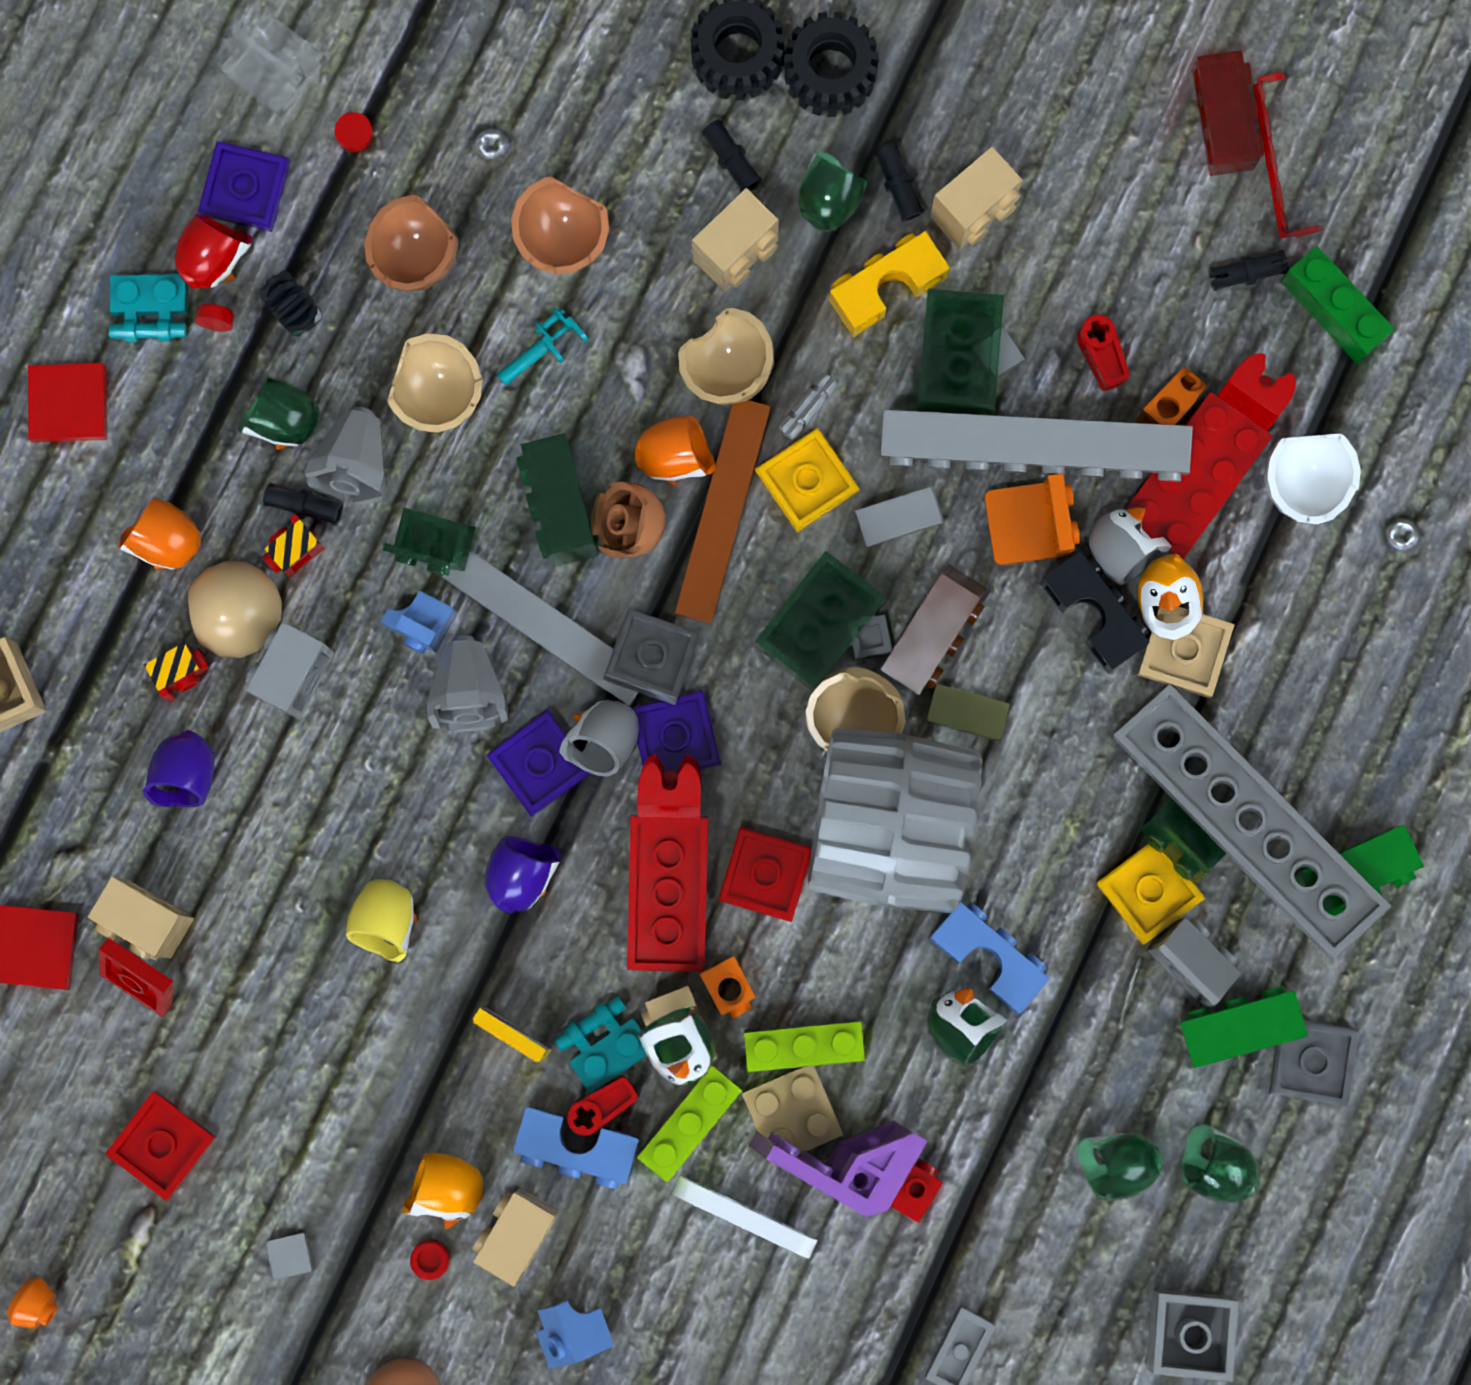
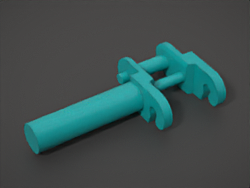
(541, 347)

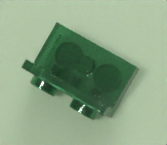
(431, 540)
(1182, 842)

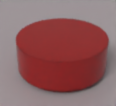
(353, 132)
(214, 317)
(430, 1259)

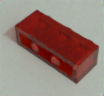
(1227, 113)

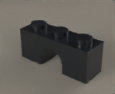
(1080, 582)

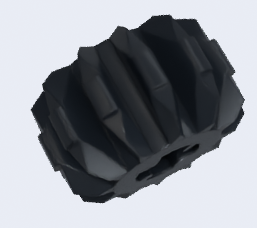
(290, 303)

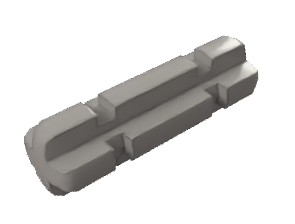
(808, 406)

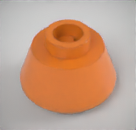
(32, 1304)

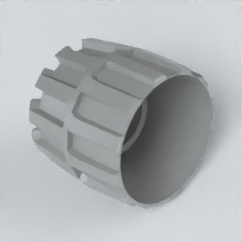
(895, 820)

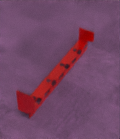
(1273, 169)

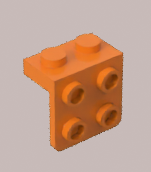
(1031, 521)

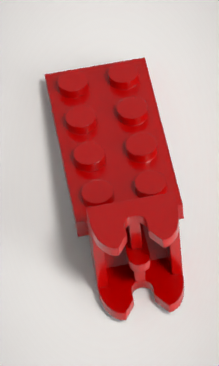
(1225, 444)
(668, 870)

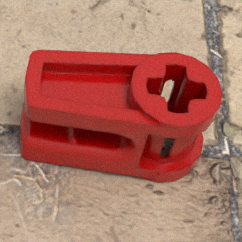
(1103, 357)
(606, 1103)

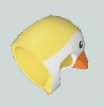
(379, 914)

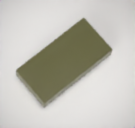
(968, 712)

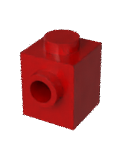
(917, 1191)

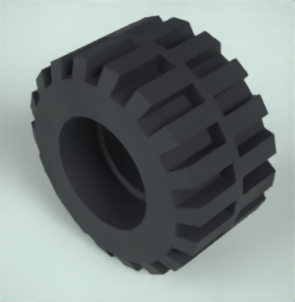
(744, 19)
(838, 36)

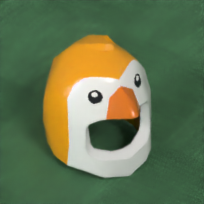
(1168, 584)
(445, 1189)

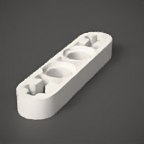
(744, 1216)

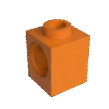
(712, 980)

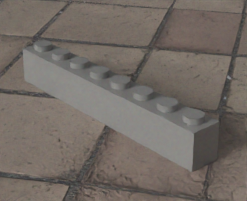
(1036, 443)

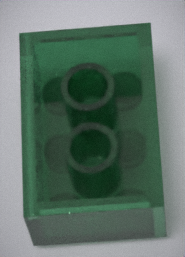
(960, 352)
(556, 500)
(820, 621)

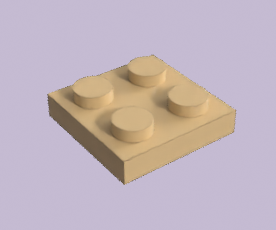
(1191, 660)
(794, 1109)

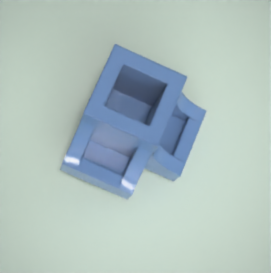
(421, 623)
(571, 1335)

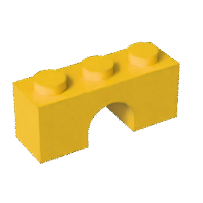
(913, 263)

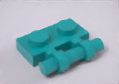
(148, 295)
(608, 1056)

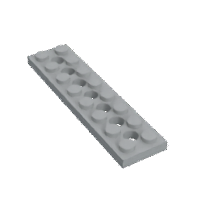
(1246, 847)

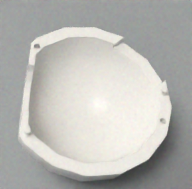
(1312, 476)

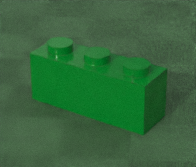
(1337, 304)
(1378, 860)
(1243, 1027)

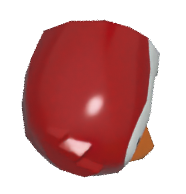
(209, 252)

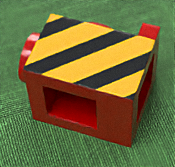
(291, 548)
(177, 670)

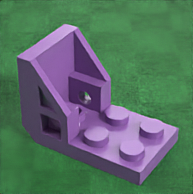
(872, 1164)

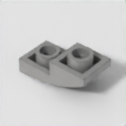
(899, 516)

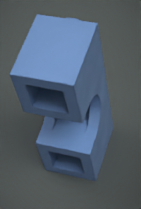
(1018, 976)
(542, 1141)

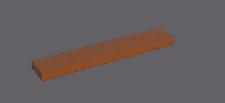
(722, 511)

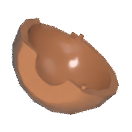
(558, 227)
(410, 245)

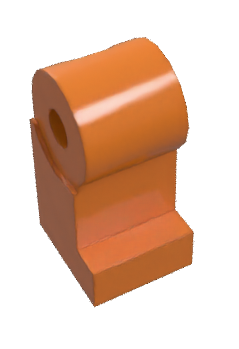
(1173, 400)

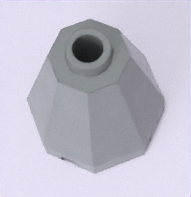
(350, 459)
(465, 689)

